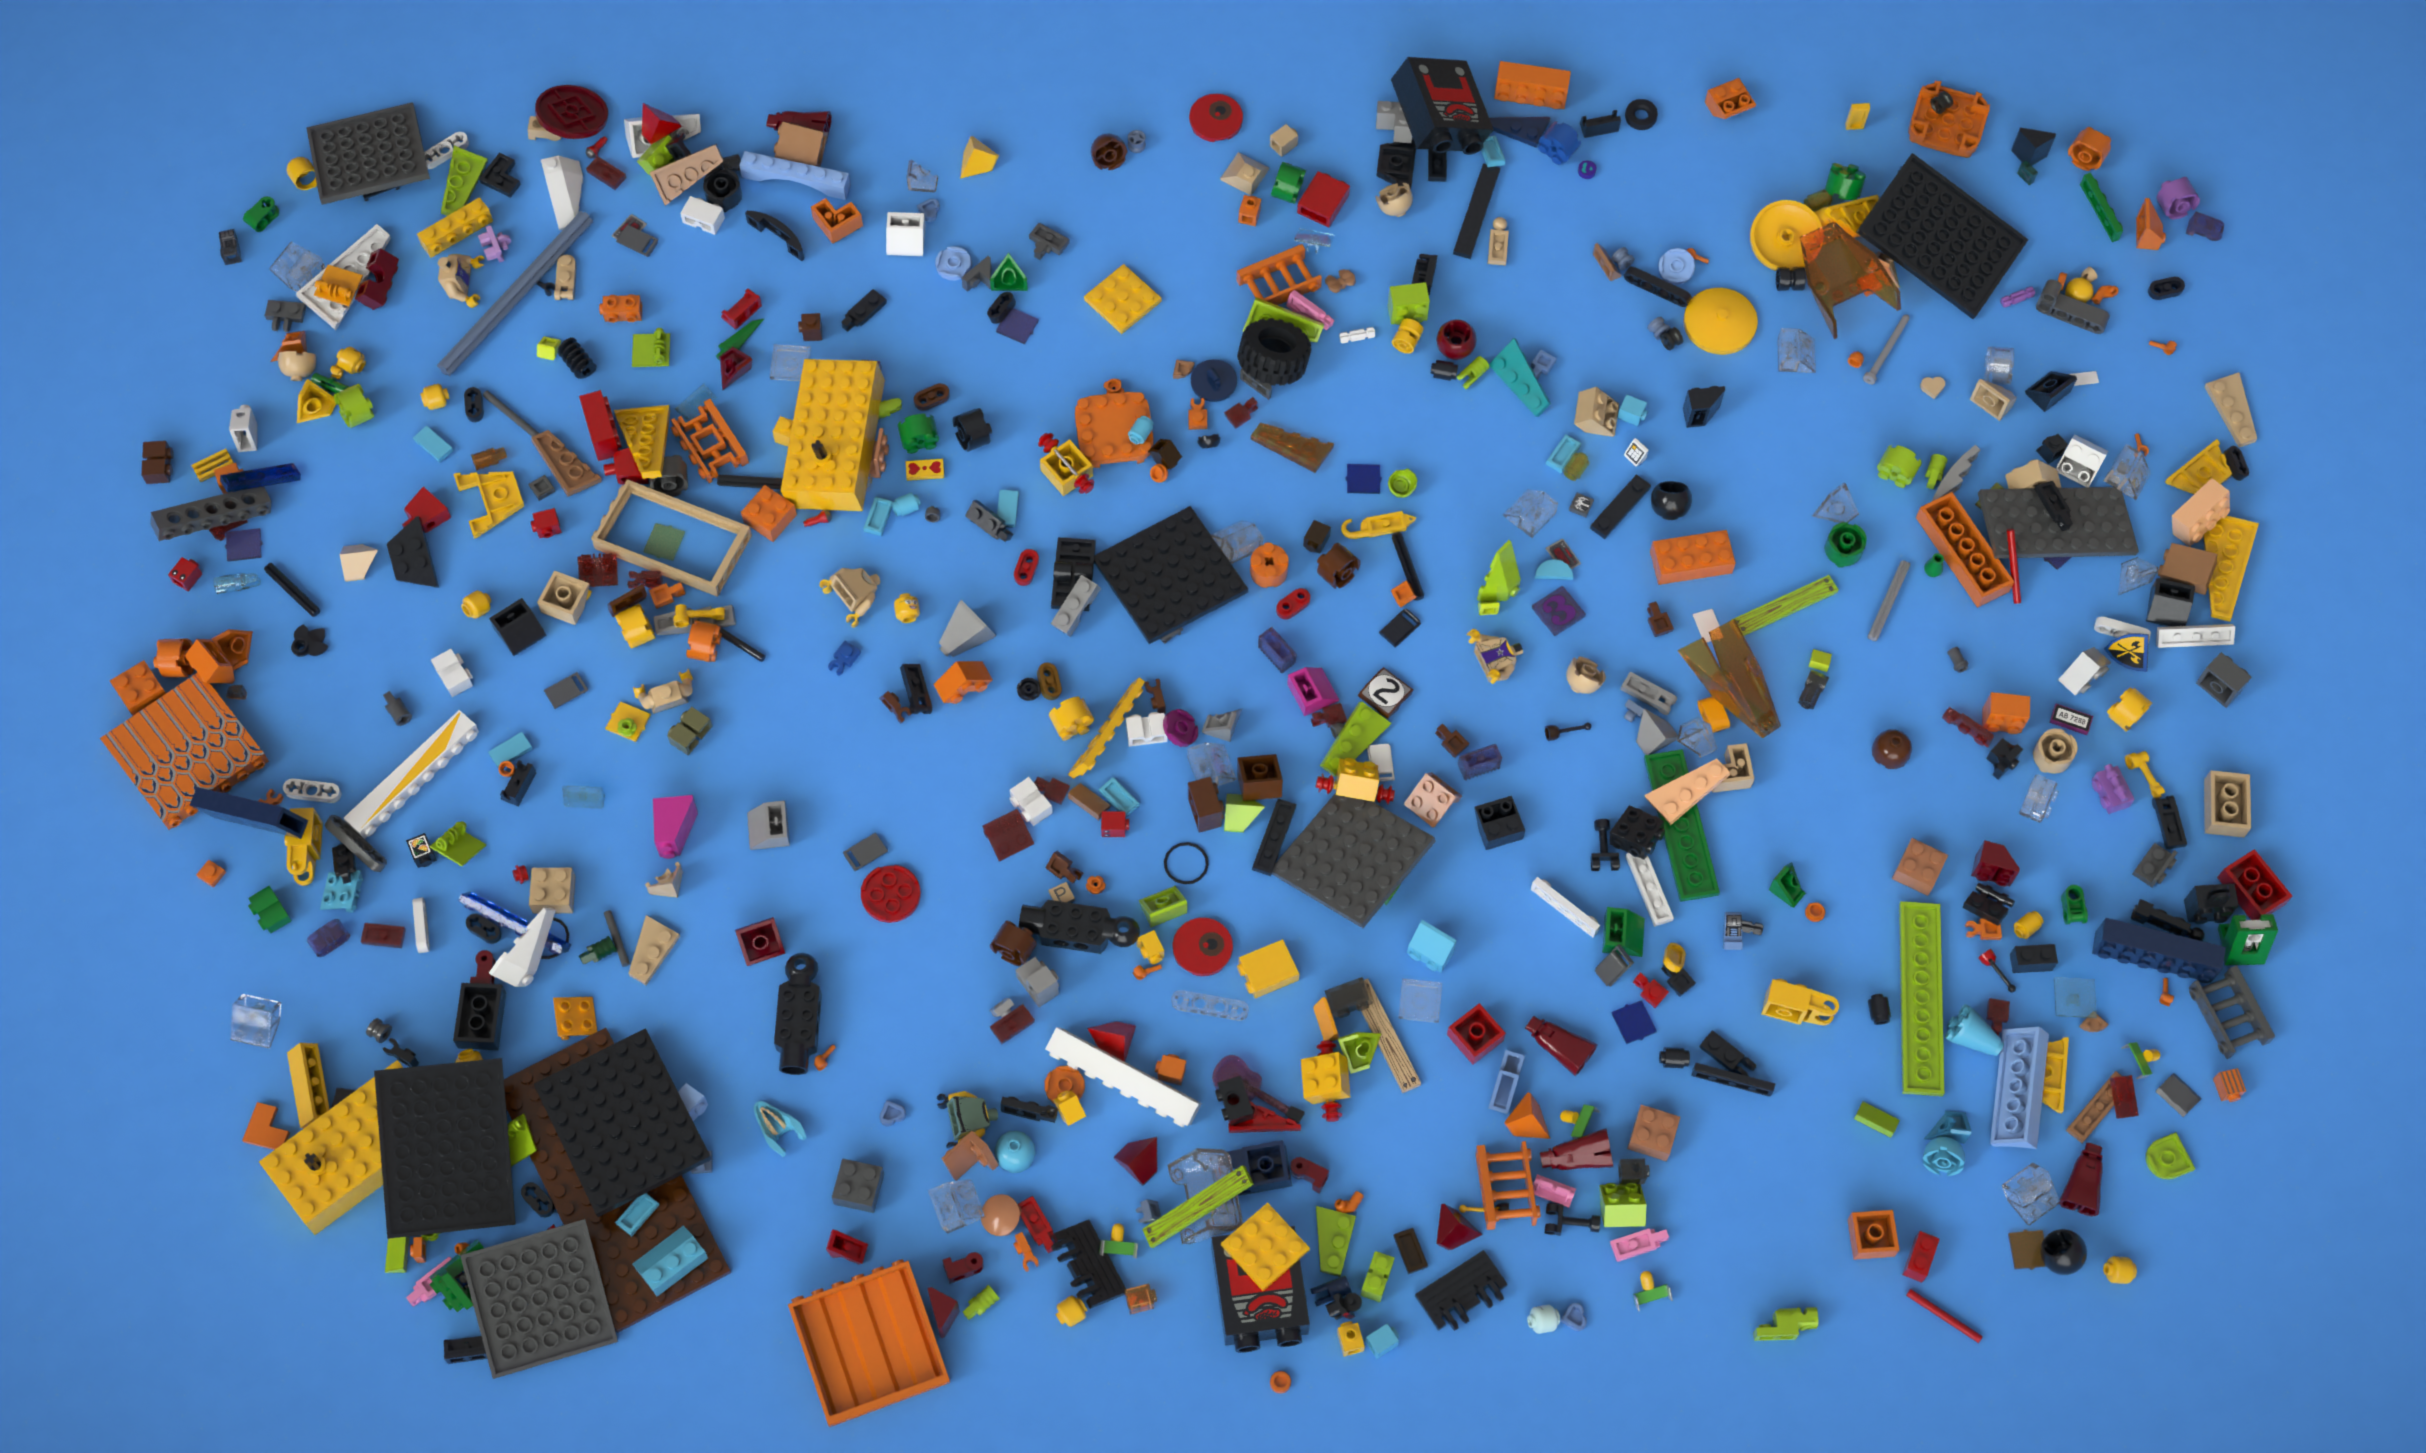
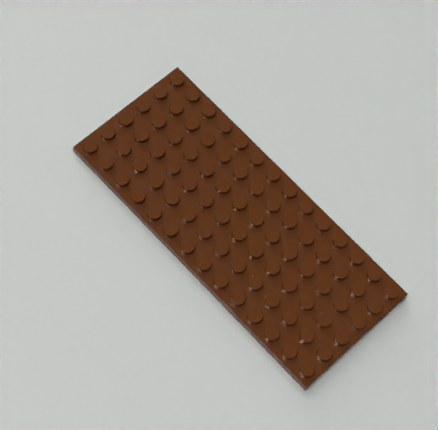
(614, 1249)

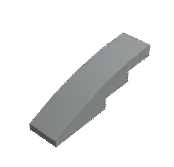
(1953, 479)
(665, 626)

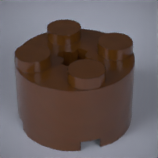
(1337, 566)
(1013, 943)

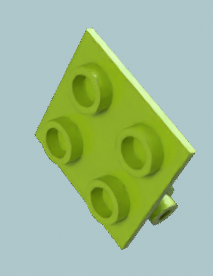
(651, 349)
(458, 844)
(520, 1140)

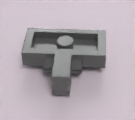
(1047, 241)

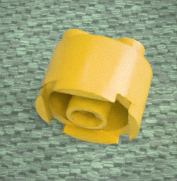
(635, 626)
(2130, 709)
(1071, 718)

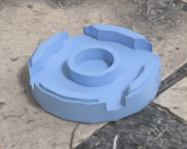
(953, 263)
(1676, 266)

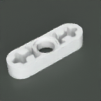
(430, 153)
(2117, 628)
(304, 785)
(421, 925)

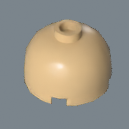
(1395, 199)
(296, 364)
(1584, 676)

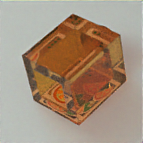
(1140, 1298)

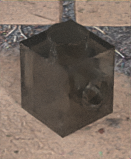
(1633, 1171)

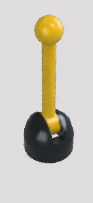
(1501, 1206)

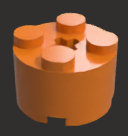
(2089, 149)
(1269, 565)
(703, 641)
(171, 657)

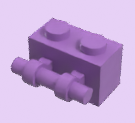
(2112, 789)

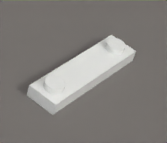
(2195, 635)
(1650, 890)
(1574, 914)

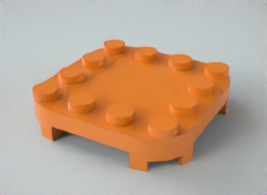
(1956, 129)
(1105, 424)

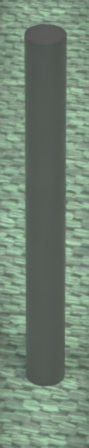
(509, 413)

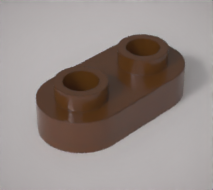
(930, 396)

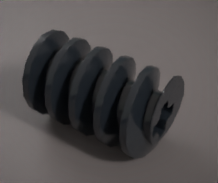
(576, 359)

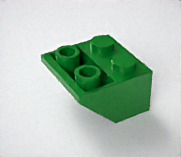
(1623, 928)

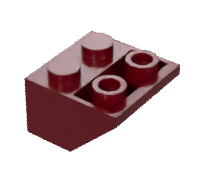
(1995, 864)

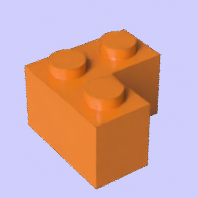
(836, 223)
(962, 678)

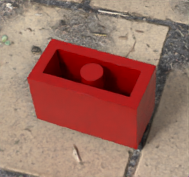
(1921, 1256)

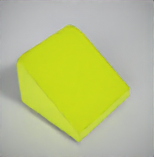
(548, 348)
(1488, 608)
(1820, 660)

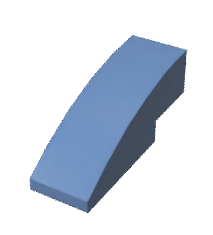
(1506, 1082)

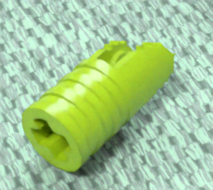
(1474, 371)
(889, 407)

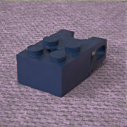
(1255, 1160)

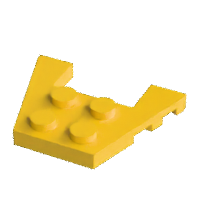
(499, 496)

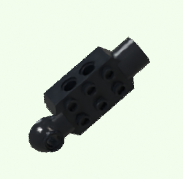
(1077, 926)
(798, 1015)

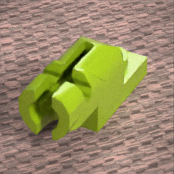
(1787, 1324)

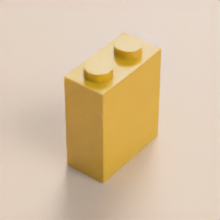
(1268, 969)

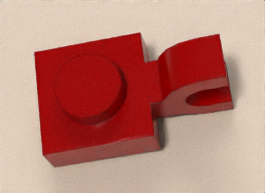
(1652, 991)

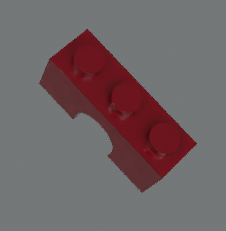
(383, 266)

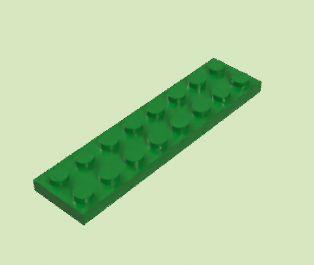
(1685, 837)

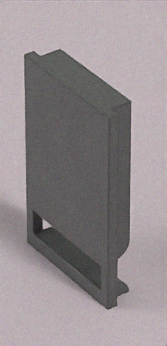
(636, 240)
(564, 691)
(866, 851)
(1613, 966)

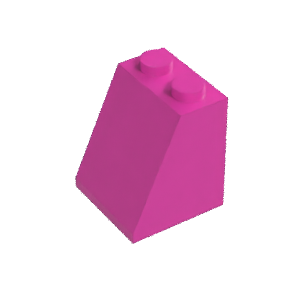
(673, 823)

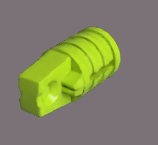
(1935, 469)
(981, 1302)

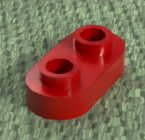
(1026, 569)
(1294, 603)

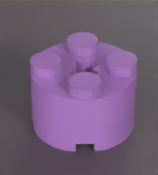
(2177, 198)

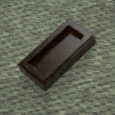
(1410, 1251)

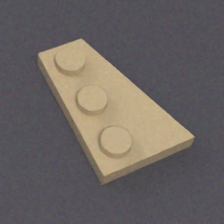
(651, 950)

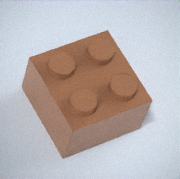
(1920, 866)
(1653, 1132)

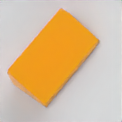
(1325, 1020)

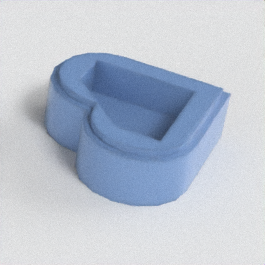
(929, 209)
(892, 1113)
(1574, 1317)

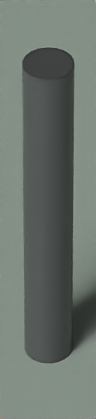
(616, 938)

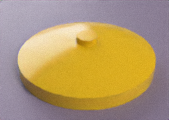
(1778, 231)
(1720, 321)

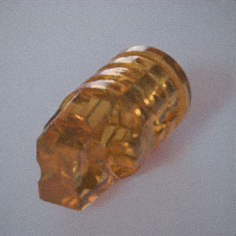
(488, 457)

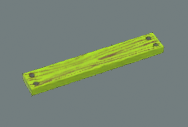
(1786, 605)
(1197, 1206)

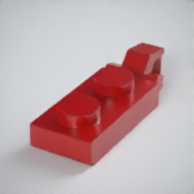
(1036, 1223)

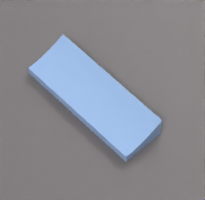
(2019, 1088)

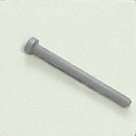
(1870, 377)

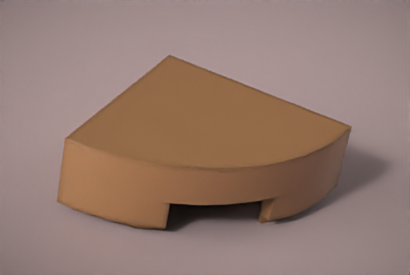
(1182, 369)
(2094, 1024)

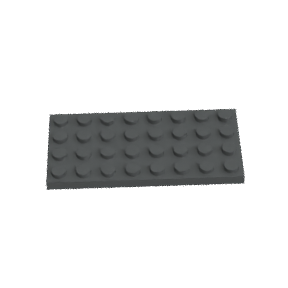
(2097, 514)

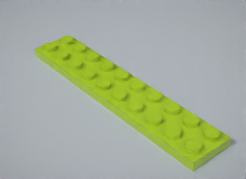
(1921, 999)

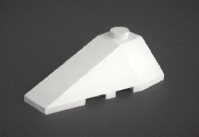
(638, 144)
(564, 186)
(523, 959)

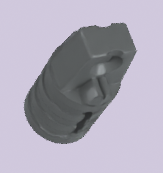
(397, 709)

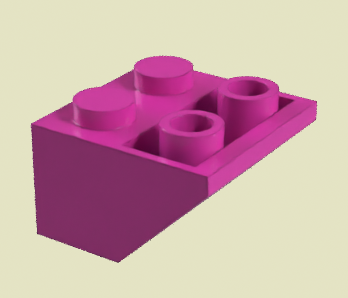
(1311, 689)

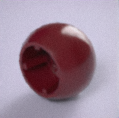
(1460, 333)

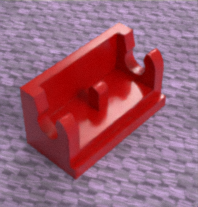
(742, 309)

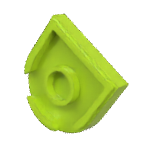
(2168, 1158)

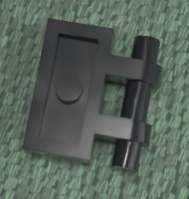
(1986, 908)

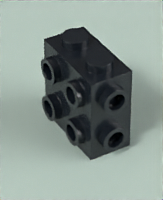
(1637, 832)

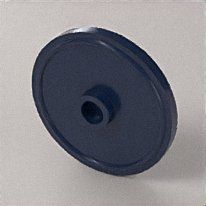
(1213, 380)

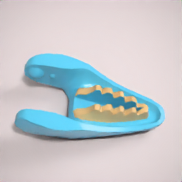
(775, 1124)

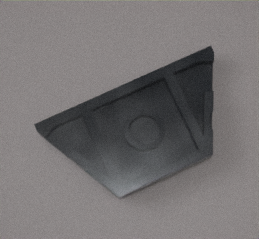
(1396, 162)
(412, 556)

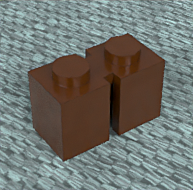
(157, 466)

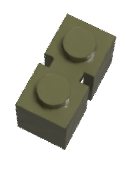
(692, 725)

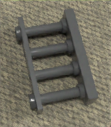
(2243, 997)

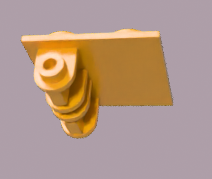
(338, 285)
(574, 1016)

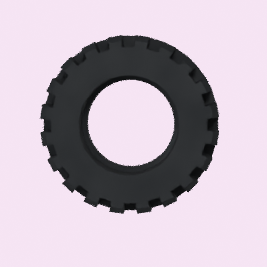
(1274, 351)

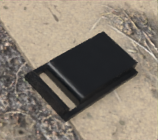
(1399, 628)

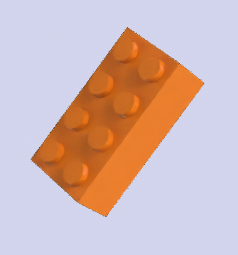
(1532, 85)
(1692, 557)

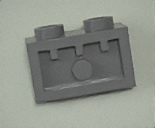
(2154, 864)

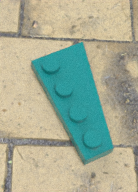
(1520, 377)

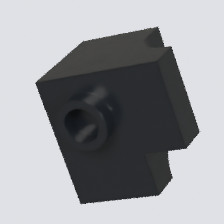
(2004, 757)

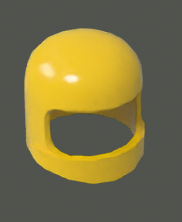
(298, 168)

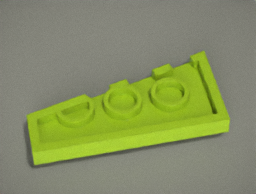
(462, 179)
(1264, 310)
(1356, 735)

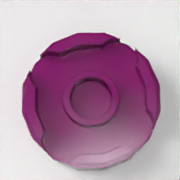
(1180, 728)

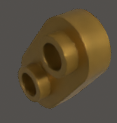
(1049, 682)

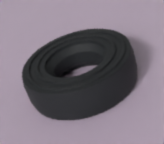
(1641, 124)

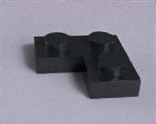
(497, 175)

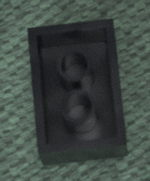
(479, 1016)

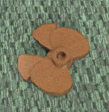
(1346, 279)

